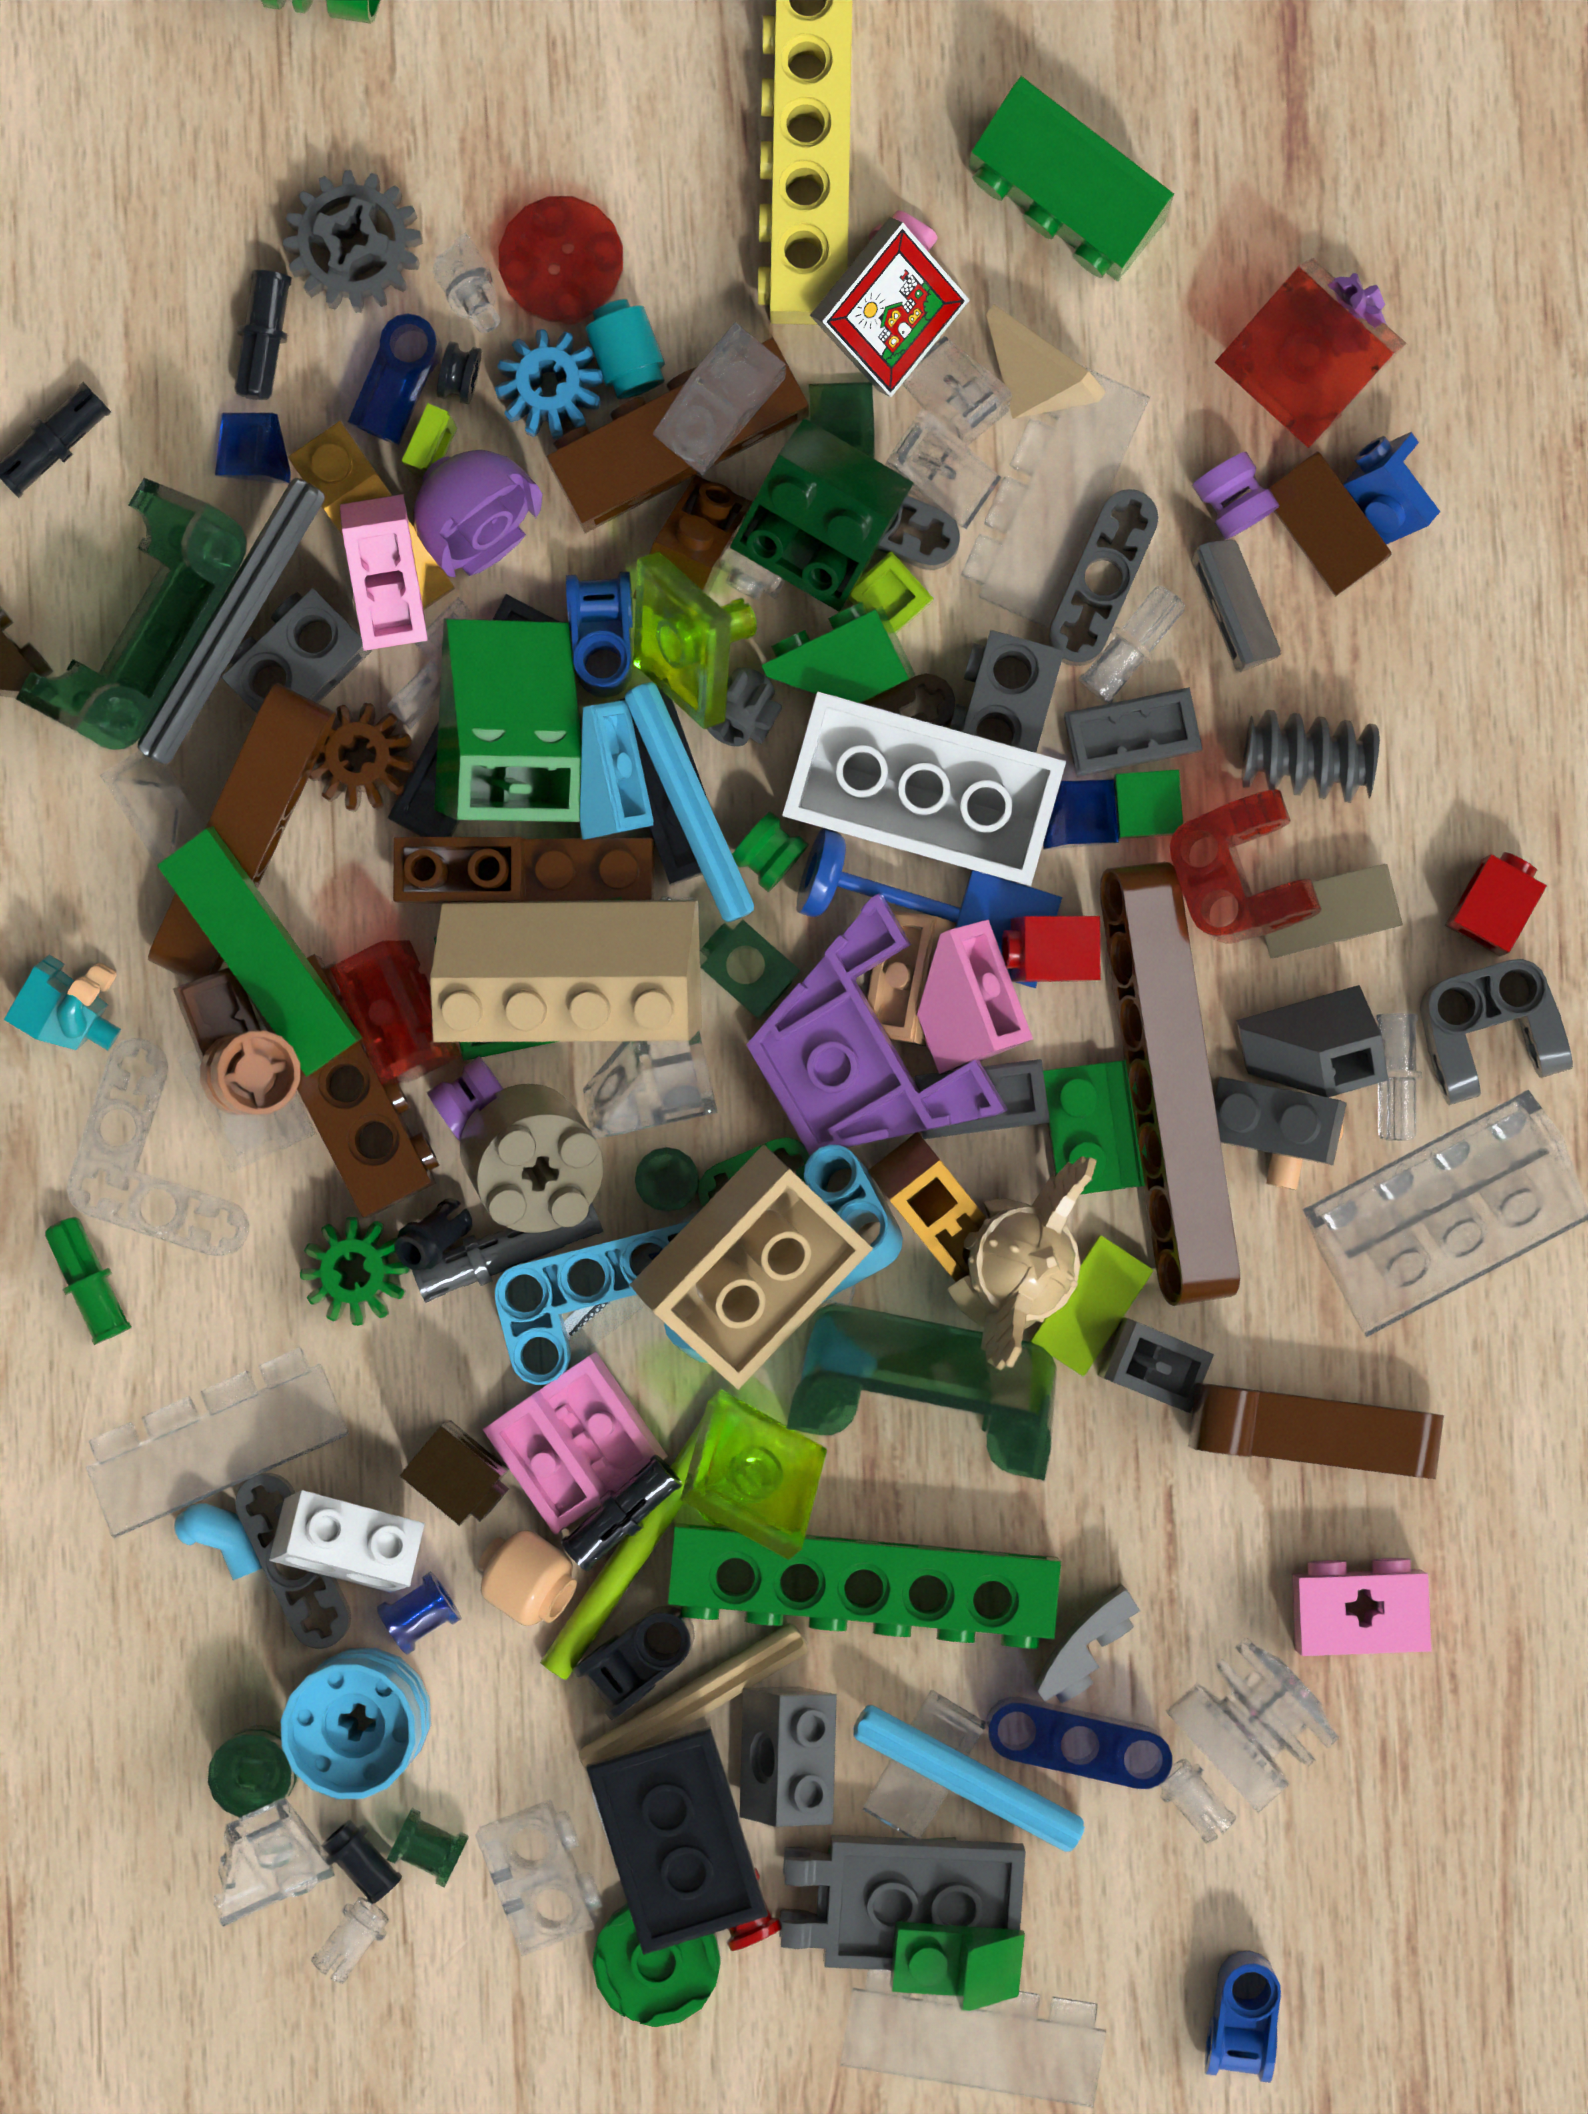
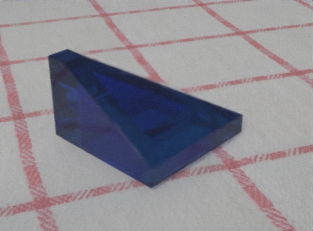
(252, 448)
(1083, 815)

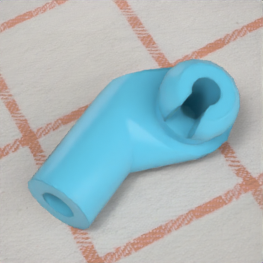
(219, 1530)

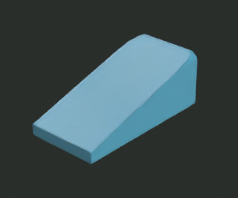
(611, 773)

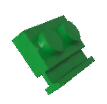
(1095, 1119)

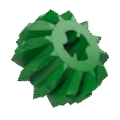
(334, 1278)

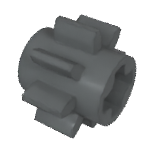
(747, 709)

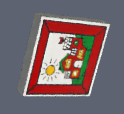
(890, 307)

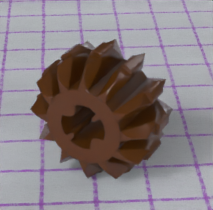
(372, 775)

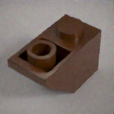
(701, 530)

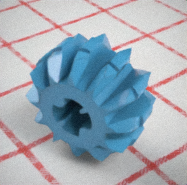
(568, 394)

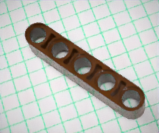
(251, 814)

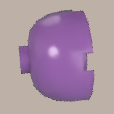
(473, 509)

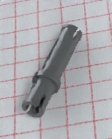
(495, 1253)

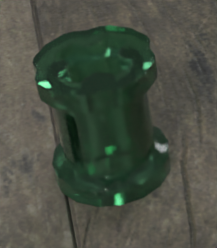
(428, 1847)

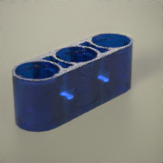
(1105, 1760)

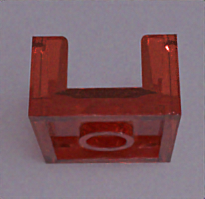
(1308, 354)

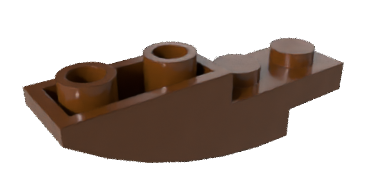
(521, 869)

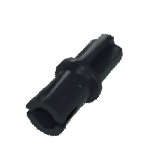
(262, 334)

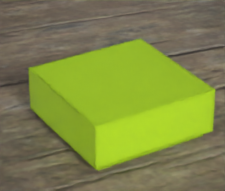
(429, 440)
(894, 588)

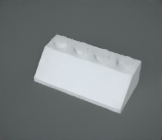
(924, 788)

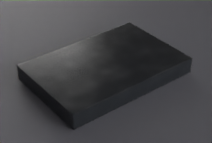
(677, 1840)

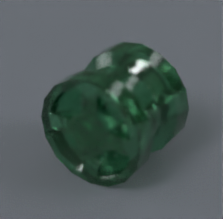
(676, 1182)

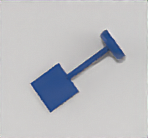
(983, 899)

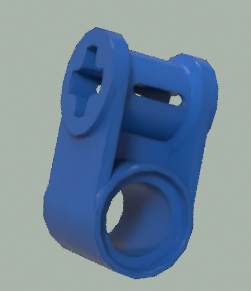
(601, 620)
(1244, 2030)

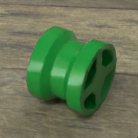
(769, 851)

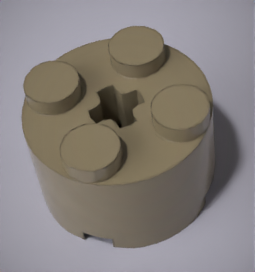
(532, 1159)

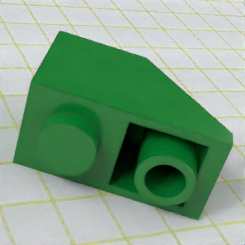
(848, 662)

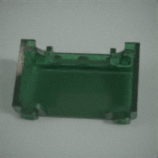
(198, 560)
(927, 1364)

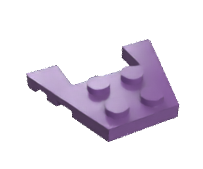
(837, 1063)

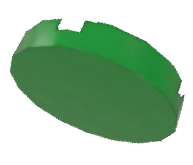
(654, 1986)

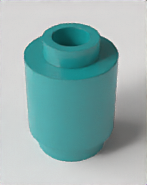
(625, 348)

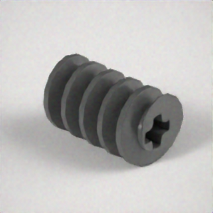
(1311, 755)

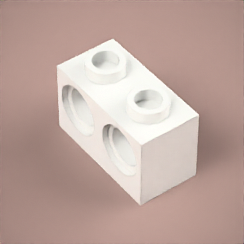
(347, 1541)

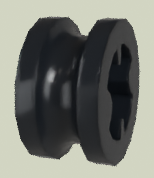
(459, 372)

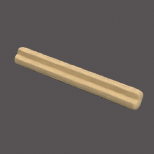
(700, 1695)

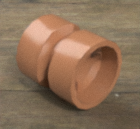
(250, 1073)

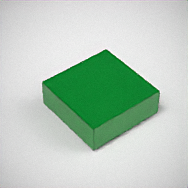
(1148, 803)

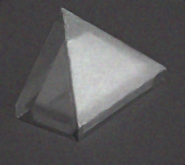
(154, 804)

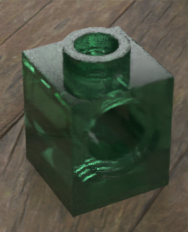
(761, 994)

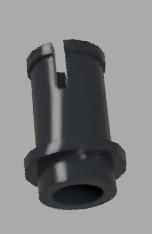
(423, 1242)
(361, 1861)

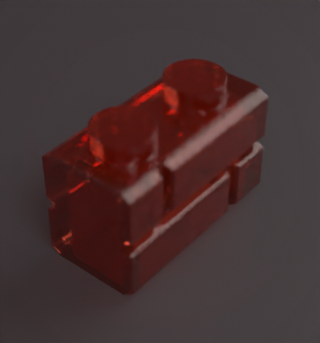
(393, 1011)

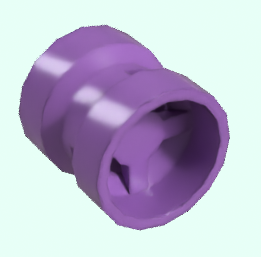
(1229, 482)
(455, 1098)

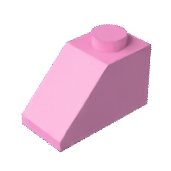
(970, 1000)

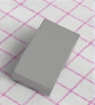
(1071, 1662)

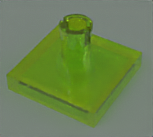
(686, 638)
(753, 1475)

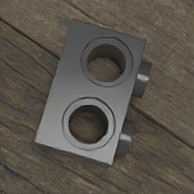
(306, 673)
(1020, 708)

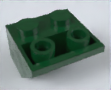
(821, 514)

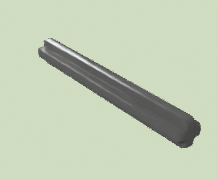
(231, 620)

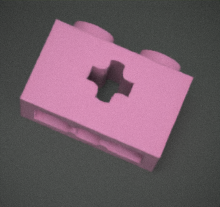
(1395, 1625)

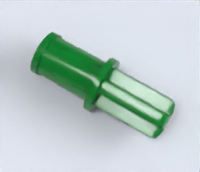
(86, 1280)

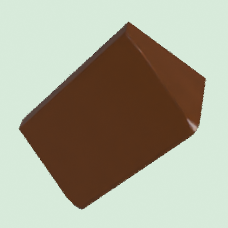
(1328, 524)

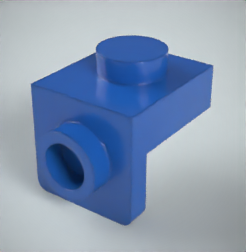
(1388, 489)

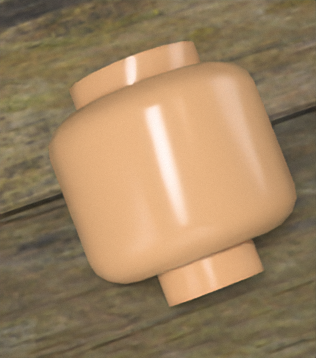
(526, 1578)

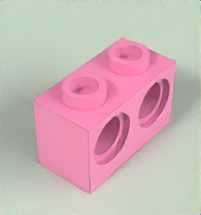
(383, 572)

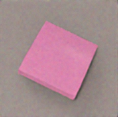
(573, 1442)

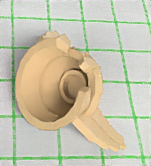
(1022, 1263)

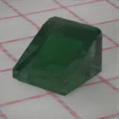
(845, 412)

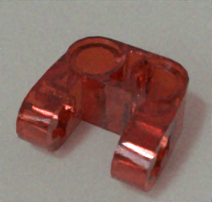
(1225, 876)

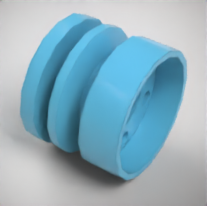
(325, 1741)

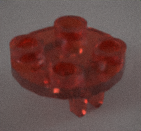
(586, 275)

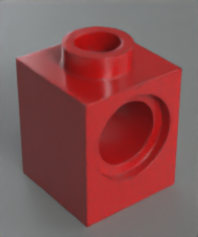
(1497, 902)
(1053, 949)

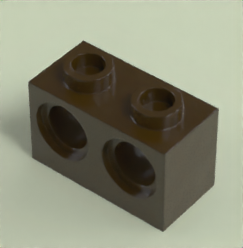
(457, 1474)

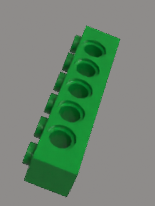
(1029, 1578)

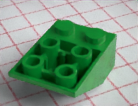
(508, 722)

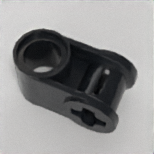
(634, 1661)

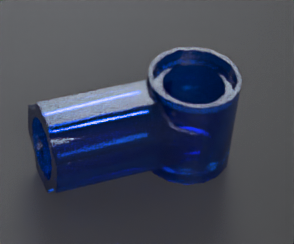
(393, 384)

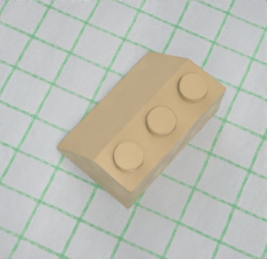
(750, 1267)

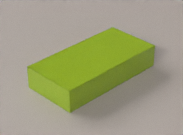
(1105, 1291)

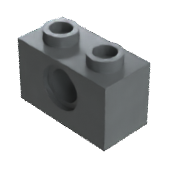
(788, 1756)

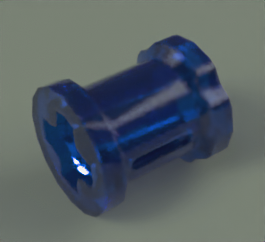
(418, 1613)

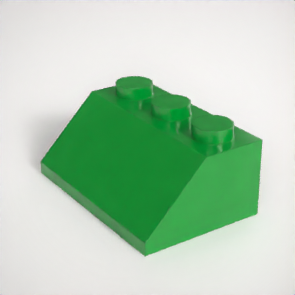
(1069, 181)

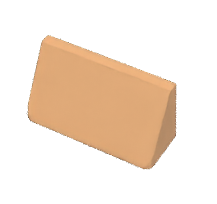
(900, 980)

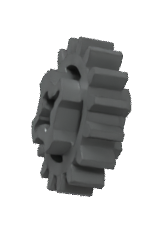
(360, 215)

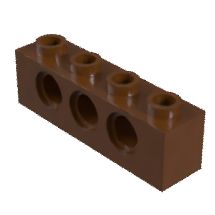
(371, 1182)

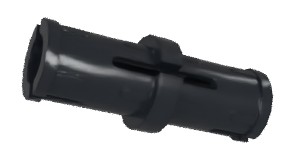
(51, 439)
(621, 1513)

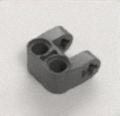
(1480, 988)

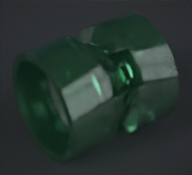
(251, 1771)

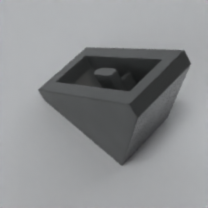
(1155, 1364)

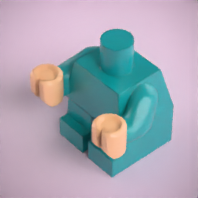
(64, 1009)

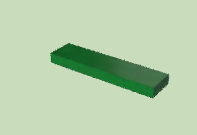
(259, 950)

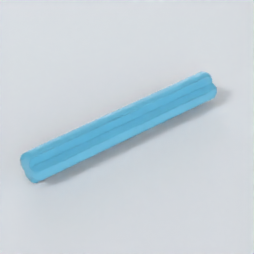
(689, 802)
(968, 1778)

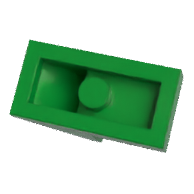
(958, 1961)

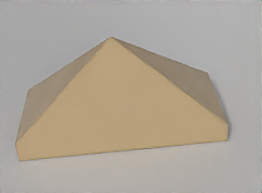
(1036, 371)

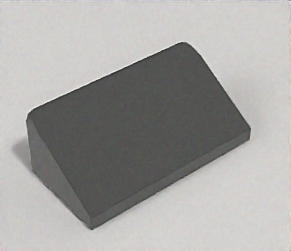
(1235, 604)

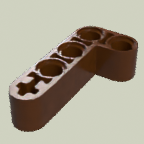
(1315, 1431)

